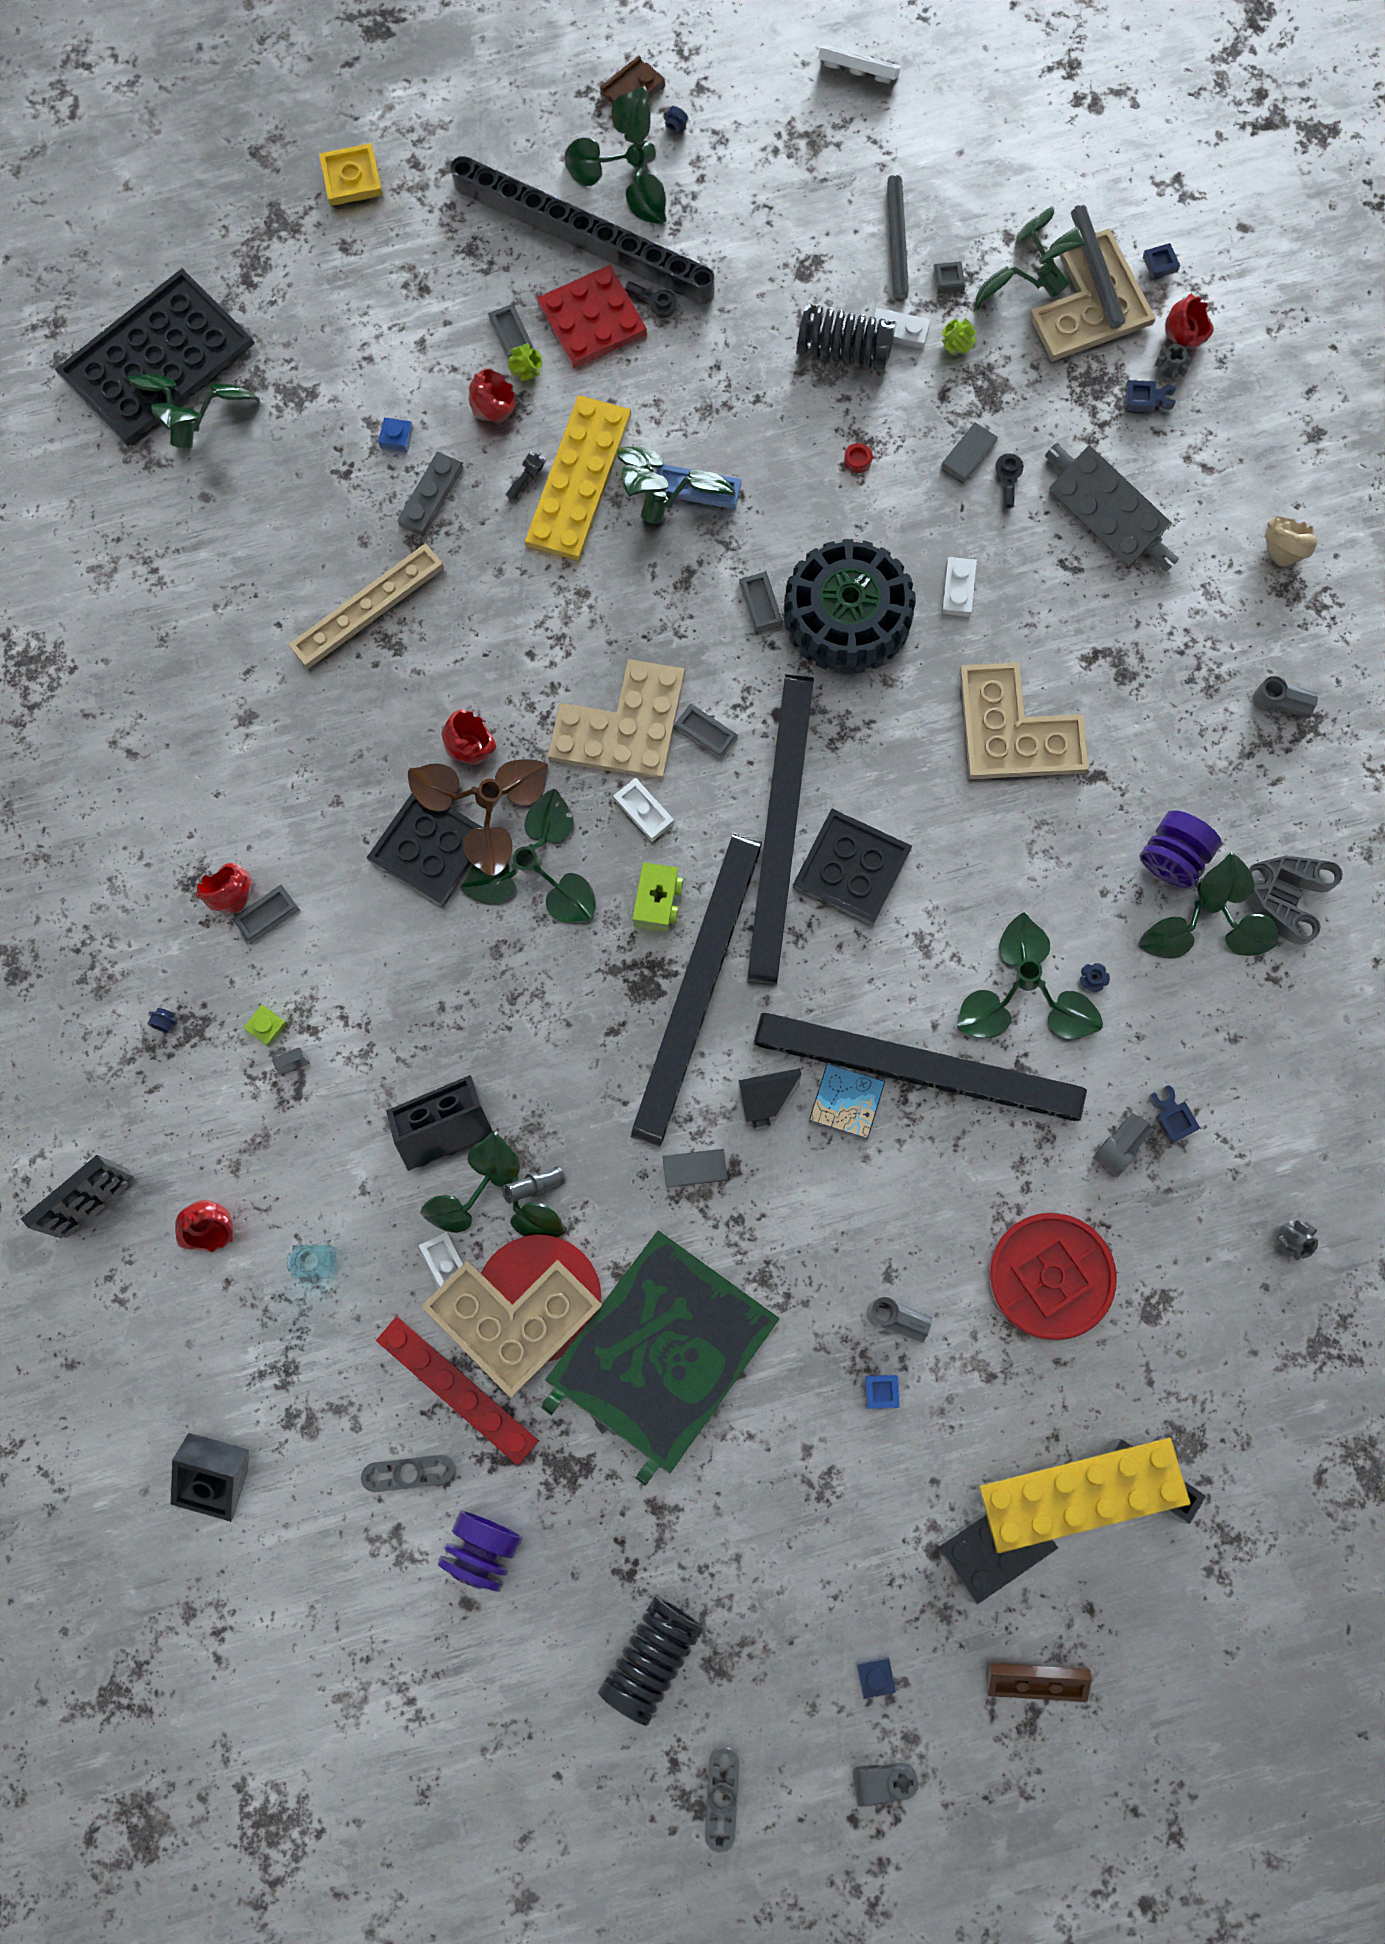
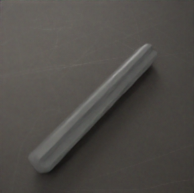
(897, 237)
(1098, 267)

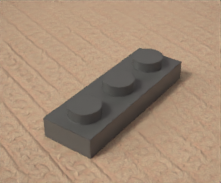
(430, 493)

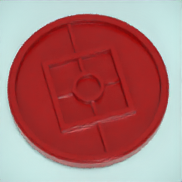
(526, 1259)
(1052, 1276)

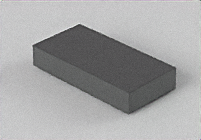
(509, 328)
(969, 452)
(760, 602)
(705, 731)
(265, 914)
(694, 1168)

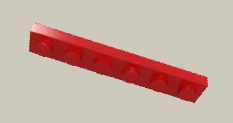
(457, 1391)

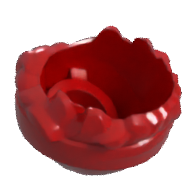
(1189, 322)
(491, 396)
(467, 738)
(226, 890)
(204, 1226)

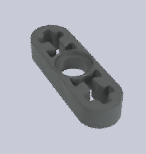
(383, 1467)
(711, 1823)

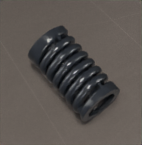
(847, 345)
(681, 1631)

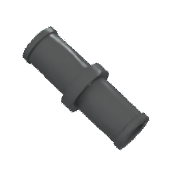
(533, 1184)

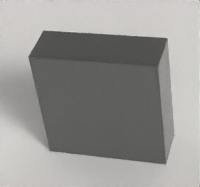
(949, 277)
(290, 1061)

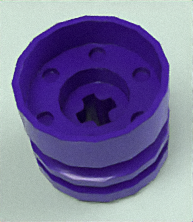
(1180, 849)
(479, 1551)

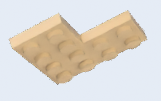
(1079, 319)
(628, 740)
(1004, 740)
(509, 1338)

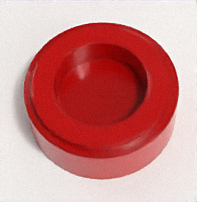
(858, 458)

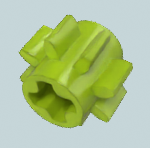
(958, 336)
(525, 362)

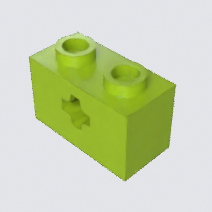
(655, 880)

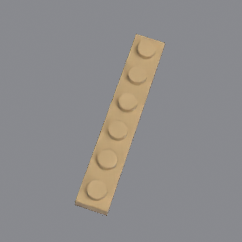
(366, 606)

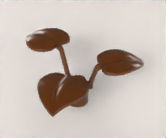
(484, 848)

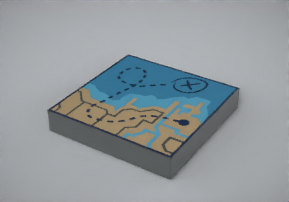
(847, 1101)

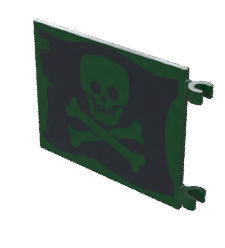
(661, 1353)

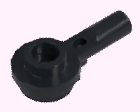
(661, 302)
(533, 464)
(1008, 469)

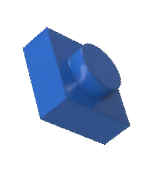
(395, 434)
(882, 1391)

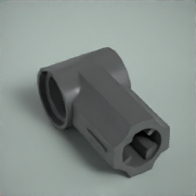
(1286, 699)
(1119, 1150)
(901, 1320)

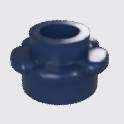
(675, 119)
(1088, 982)
(162, 1020)

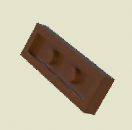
(1038, 1682)

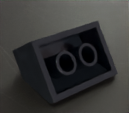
(439, 1123)

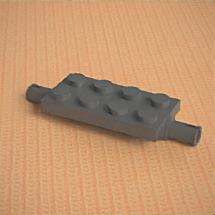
(1111, 506)

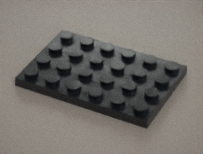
(168, 333)

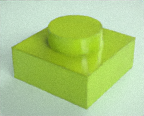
(265, 1025)

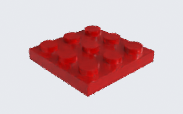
(591, 316)

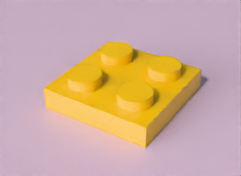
(350, 174)

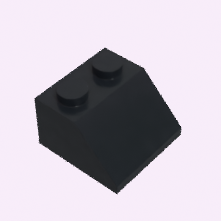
(208, 1476)

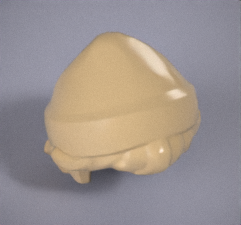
(1289, 541)

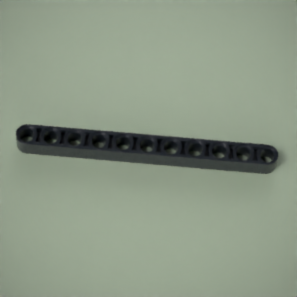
(543, 210)
(780, 830)
(696, 990)
(920, 1067)

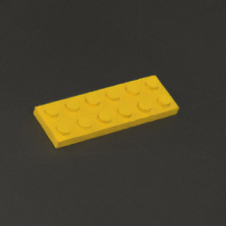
(578, 478)
(1084, 1495)

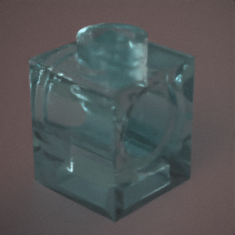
(325, 1266)

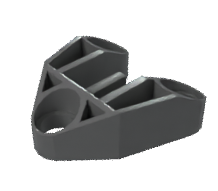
(1283, 890)

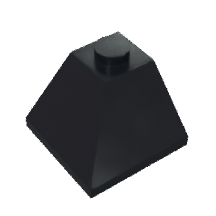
(766, 1096)

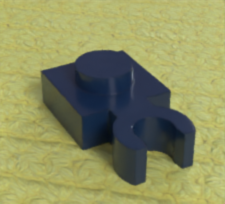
(1144, 396)
(1176, 1119)

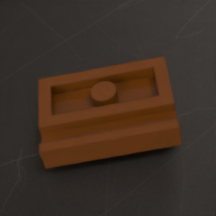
(631, 77)

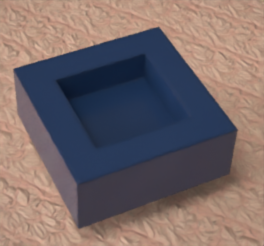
(1161, 261)
(876, 1678)

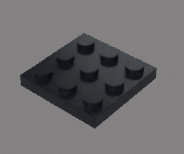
(424, 849)
(852, 866)
(78, 1198)

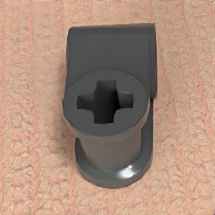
(876, 1786)

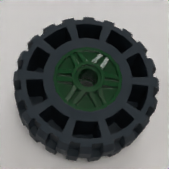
(846, 609)

